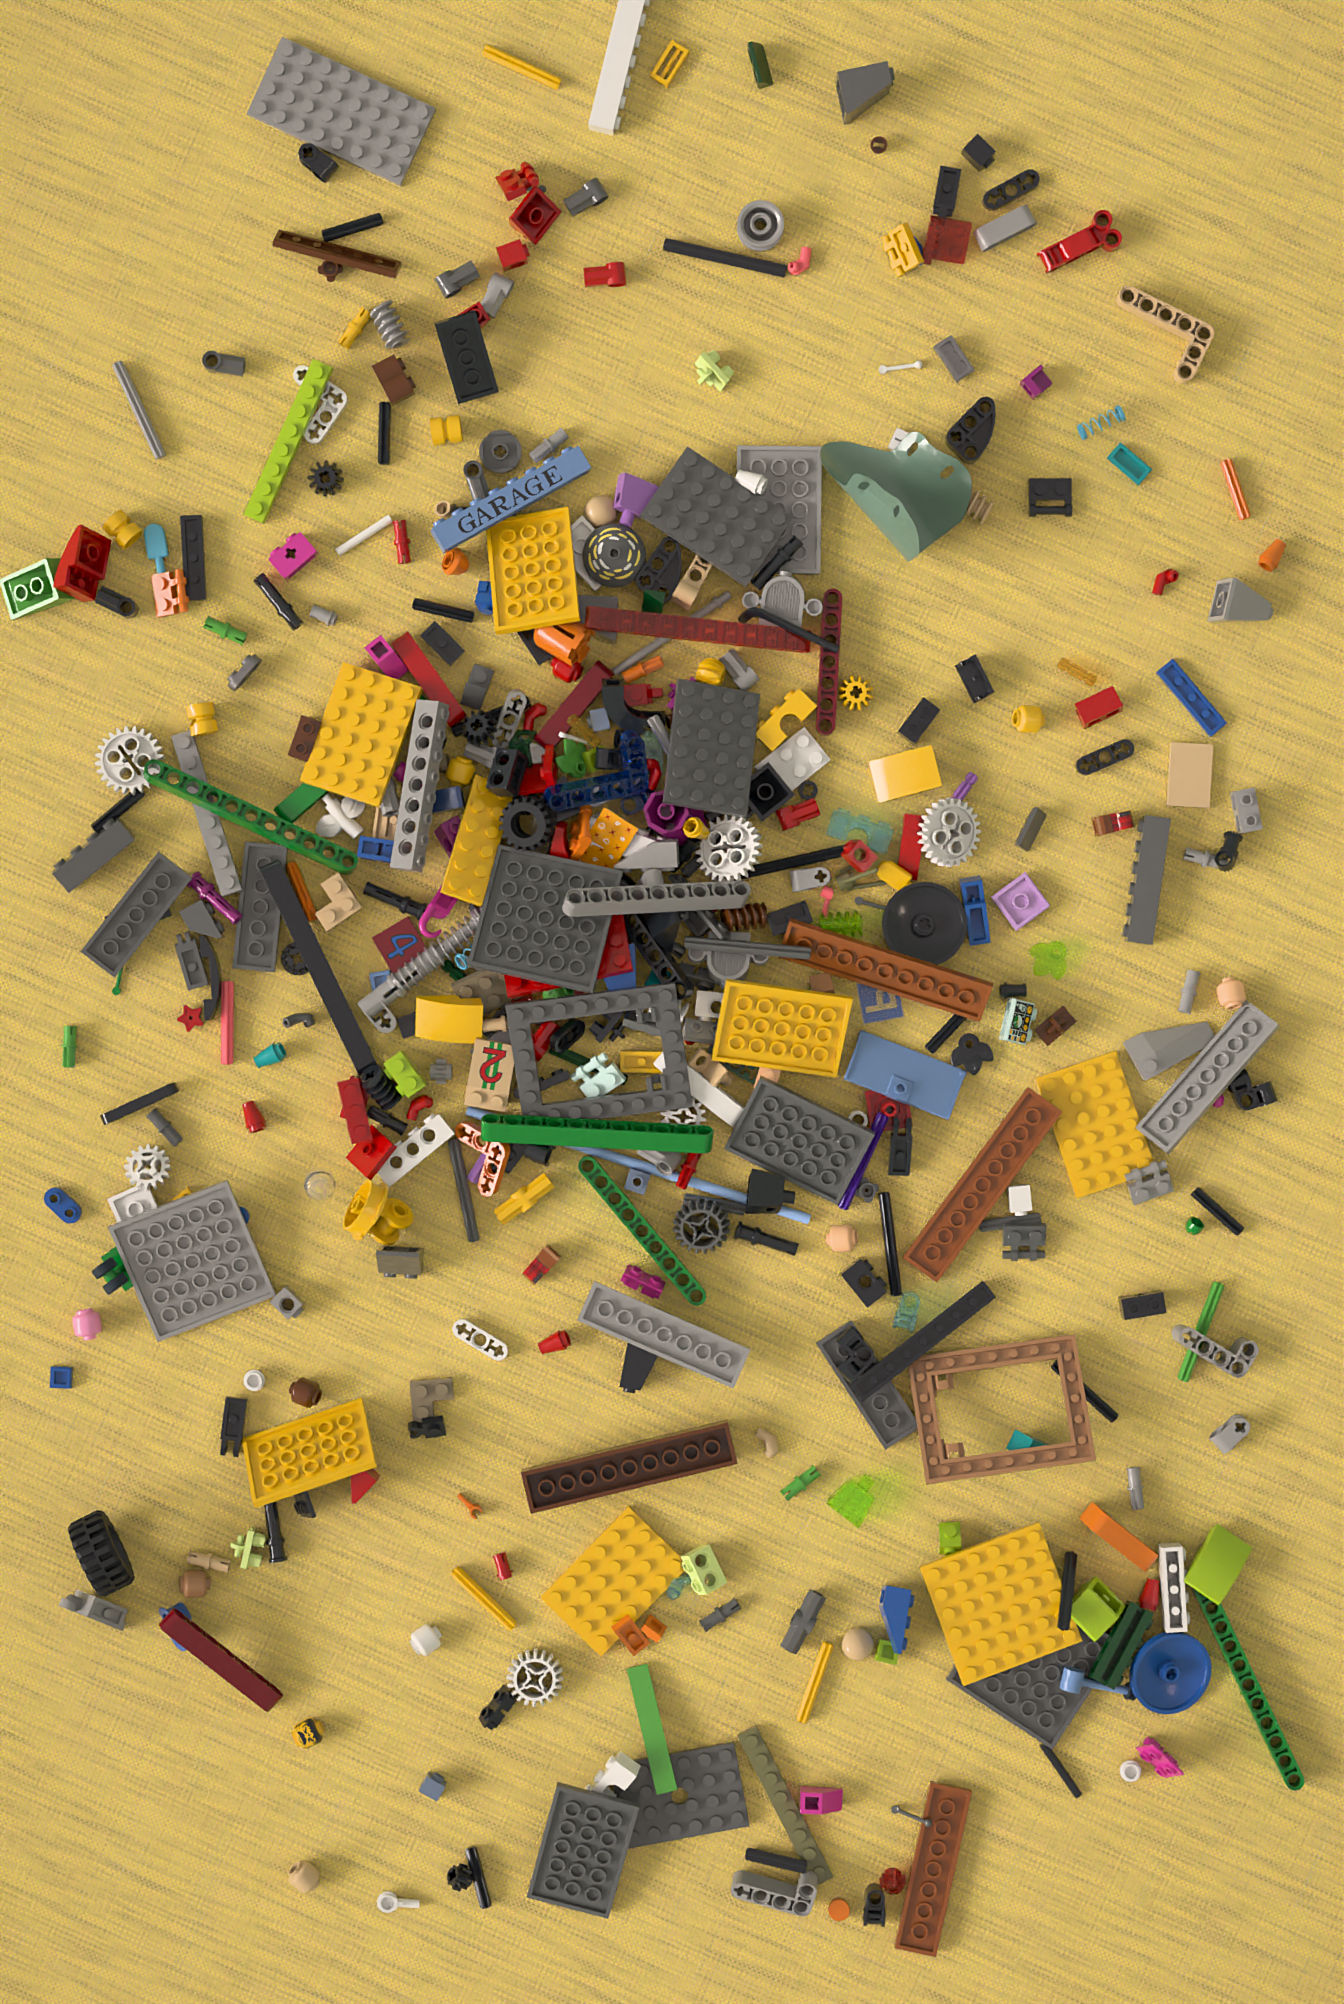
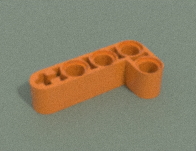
(1118, 1537)

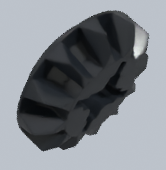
(288, 962)

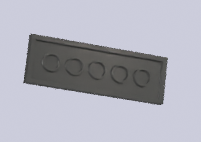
(136, 914)
(260, 926)
(885, 1408)

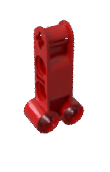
(1081, 243)

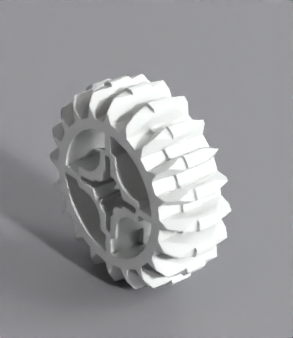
(527, 1683)

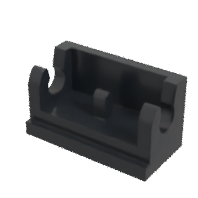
(974, 679)
(779, 919)

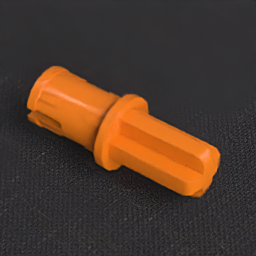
(643, 669)

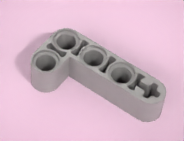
(1211, 1348)
(776, 1894)

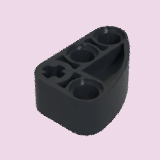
(976, 437)
(668, 575)

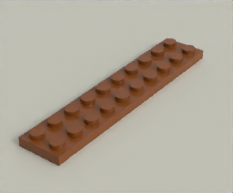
(889, 970)
(982, 1184)

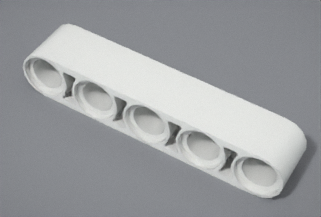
(710, 1096)

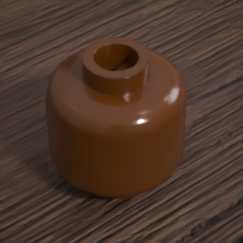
(305, 1392)

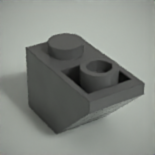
(200, 919)

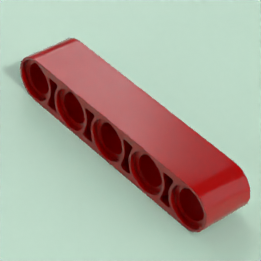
(427, 676)

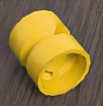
(446, 430)
(125, 532)
(202, 719)

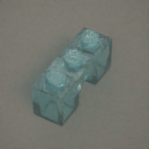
(878, 834)

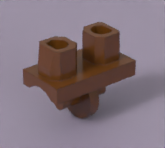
(1055, 1025)

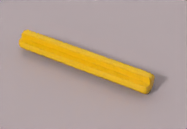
(521, 66)
(483, 1598)
(814, 1682)

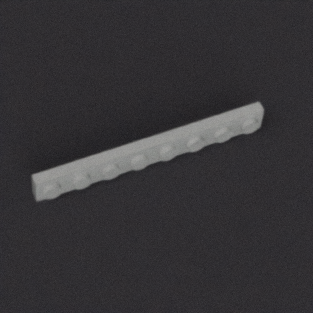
(209, 823)

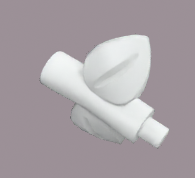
(340, 817)

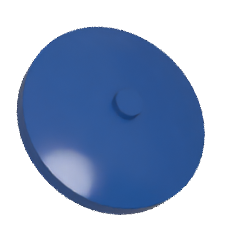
(1170, 1672)

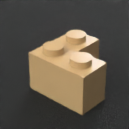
(343, 903)

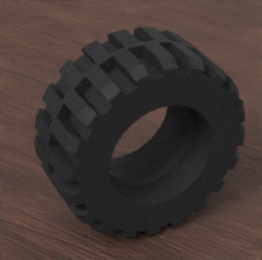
(101, 1553)

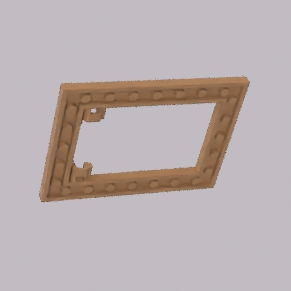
(934, 1452)

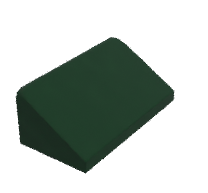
(759, 65)
(653, 601)

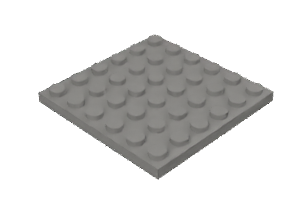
(192, 1260)

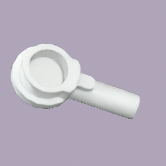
(389, 1902)

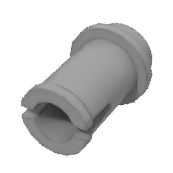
(324, 615)

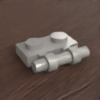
(1149, 1187)

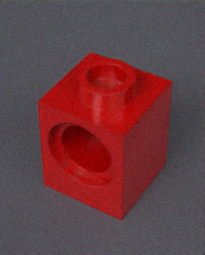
(513, 255)
(867, 855)

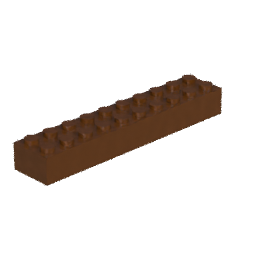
(629, 1466)

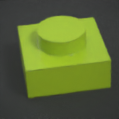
(589, 758)
(885, 1653)

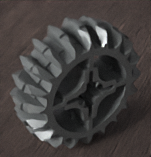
(687, 1216)

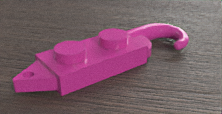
(439, 909)

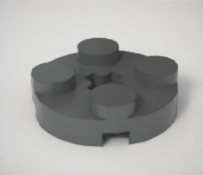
(507, 442)

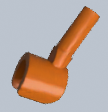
(470, 1506)

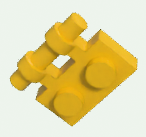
(902, 249)

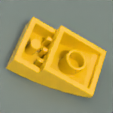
(905, 774)
(449, 1018)

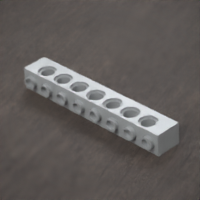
(414, 776)

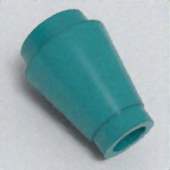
(272, 1054)

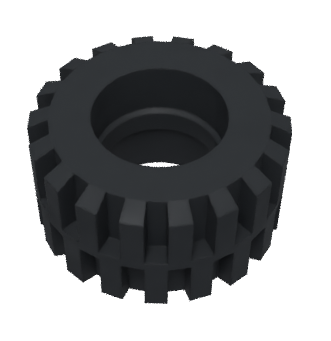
(512, 827)

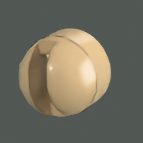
(440, 509)

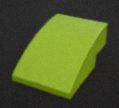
(1217, 1564)

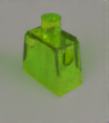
(853, 1499)

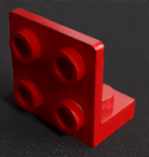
(541, 775)

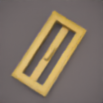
(660, 79)

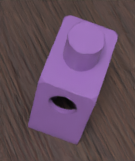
(632, 497)

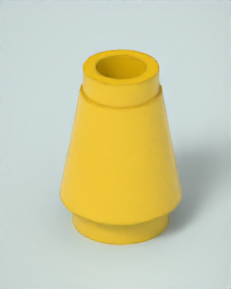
(695, 828)

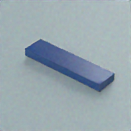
(1191, 697)

